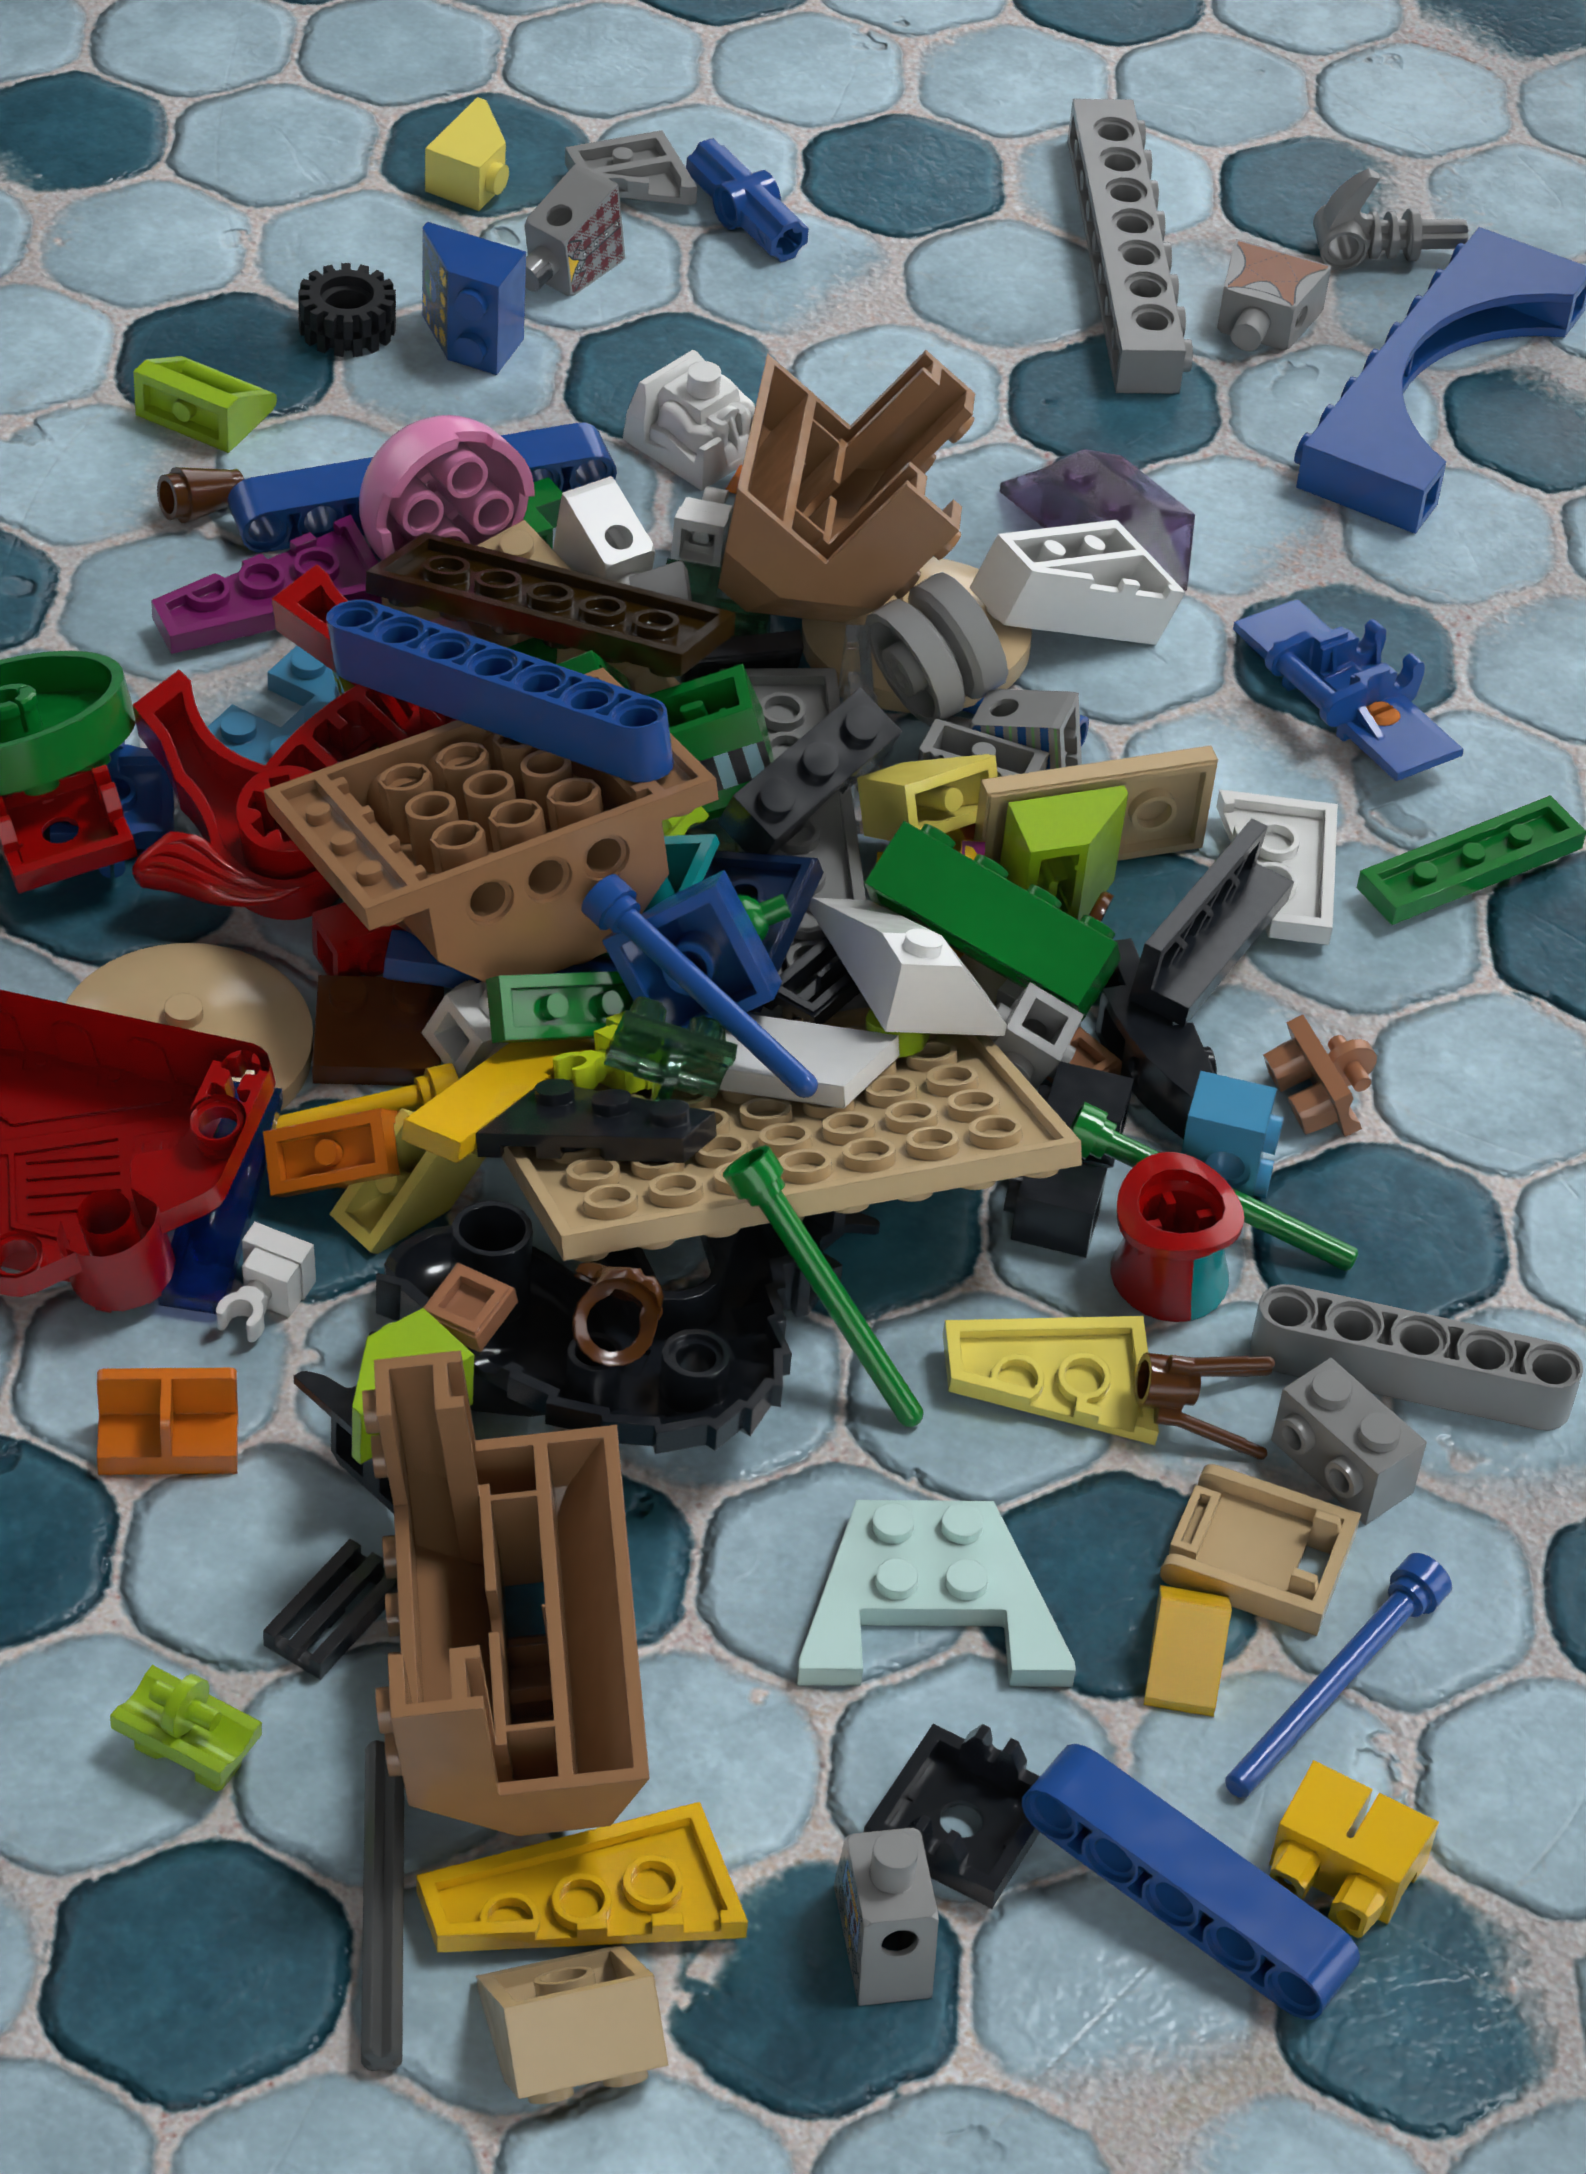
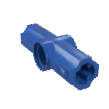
(747, 200)

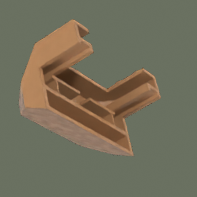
(839, 511)
(482, 1722)

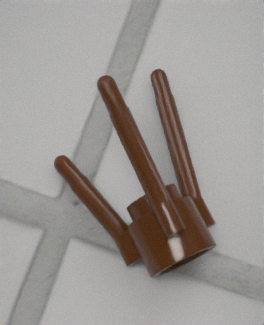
(1175, 1381)

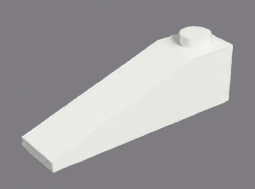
(906, 971)

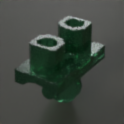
(668, 1054)

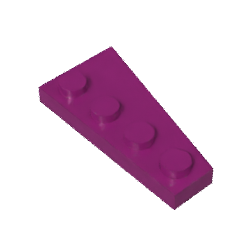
(241, 604)

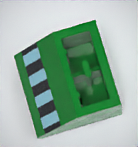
(722, 728)

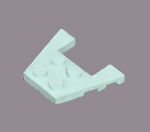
(931, 1569)

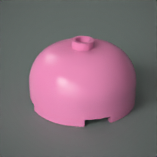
(445, 481)

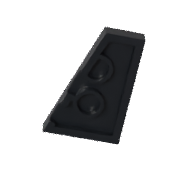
(572, 1118)

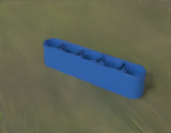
(1191, 1881)

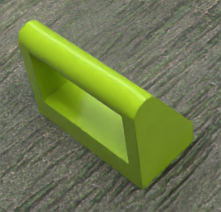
(199, 401)

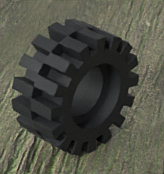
(347, 310)

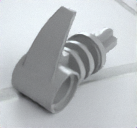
(1348, 234)

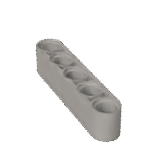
(1419, 1356)

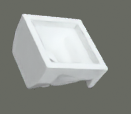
(690, 420)

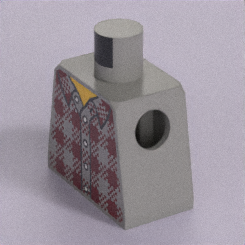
(574, 233)

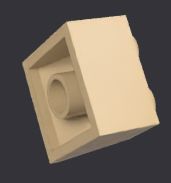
(574, 2023)

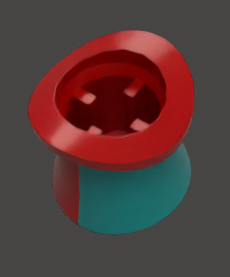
(1175, 1235)

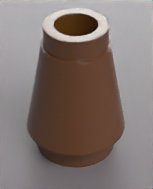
(195, 492)

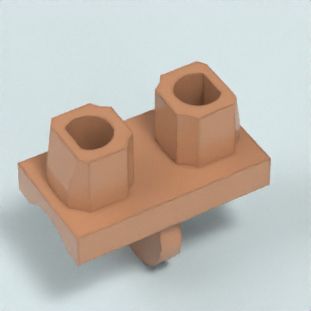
(1330, 1073)

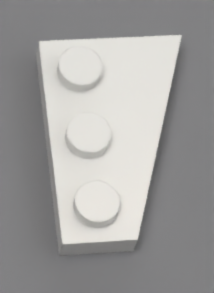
(1297, 846)

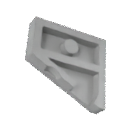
(641, 166)

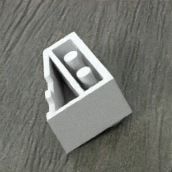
(1078, 583)

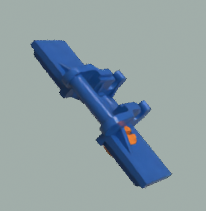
(1352, 686)

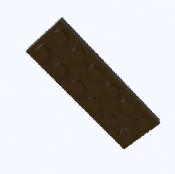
(551, 604)

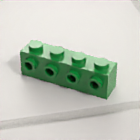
(992, 918)

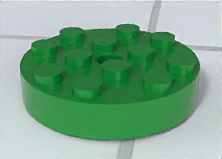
(59, 717)

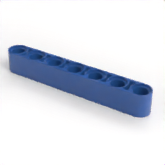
(306, 500)
(501, 690)

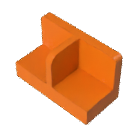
(331, 1152)
(167, 1421)

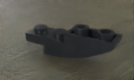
(1152, 1050)

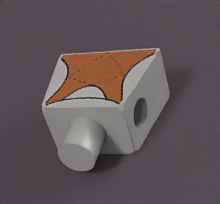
(1270, 296)

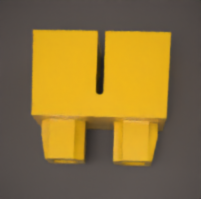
(1349, 1853)

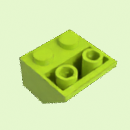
(1066, 845)

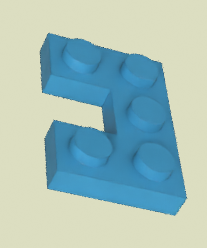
(294, 677)

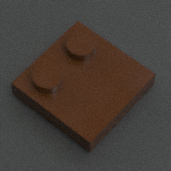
(372, 1030)

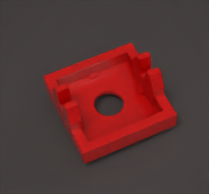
(84, 801)

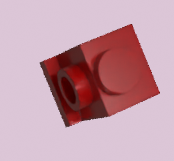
(346, 945)

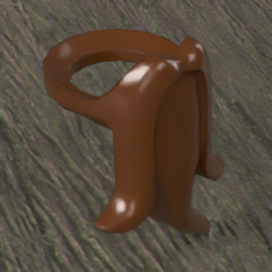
(627, 1285)

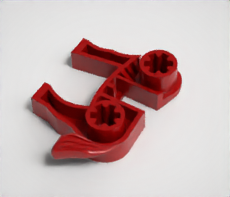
(243, 849)

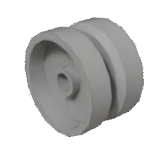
(937, 648)

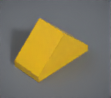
(1187, 1650)

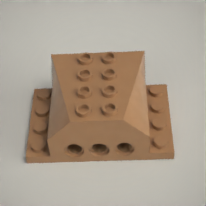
(485, 842)

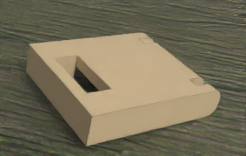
(1248, 1542)

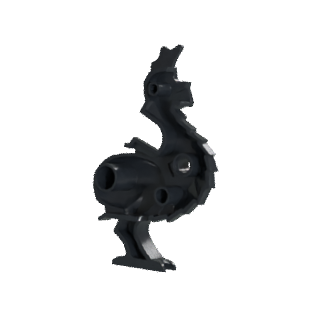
(698, 1384)

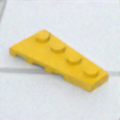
(596, 1887)

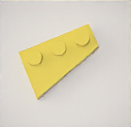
(1054, 1369)

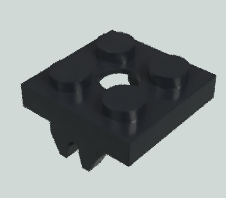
(973, 1774)

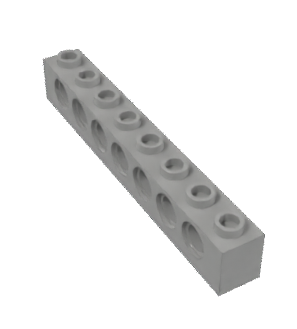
(1127, 247)

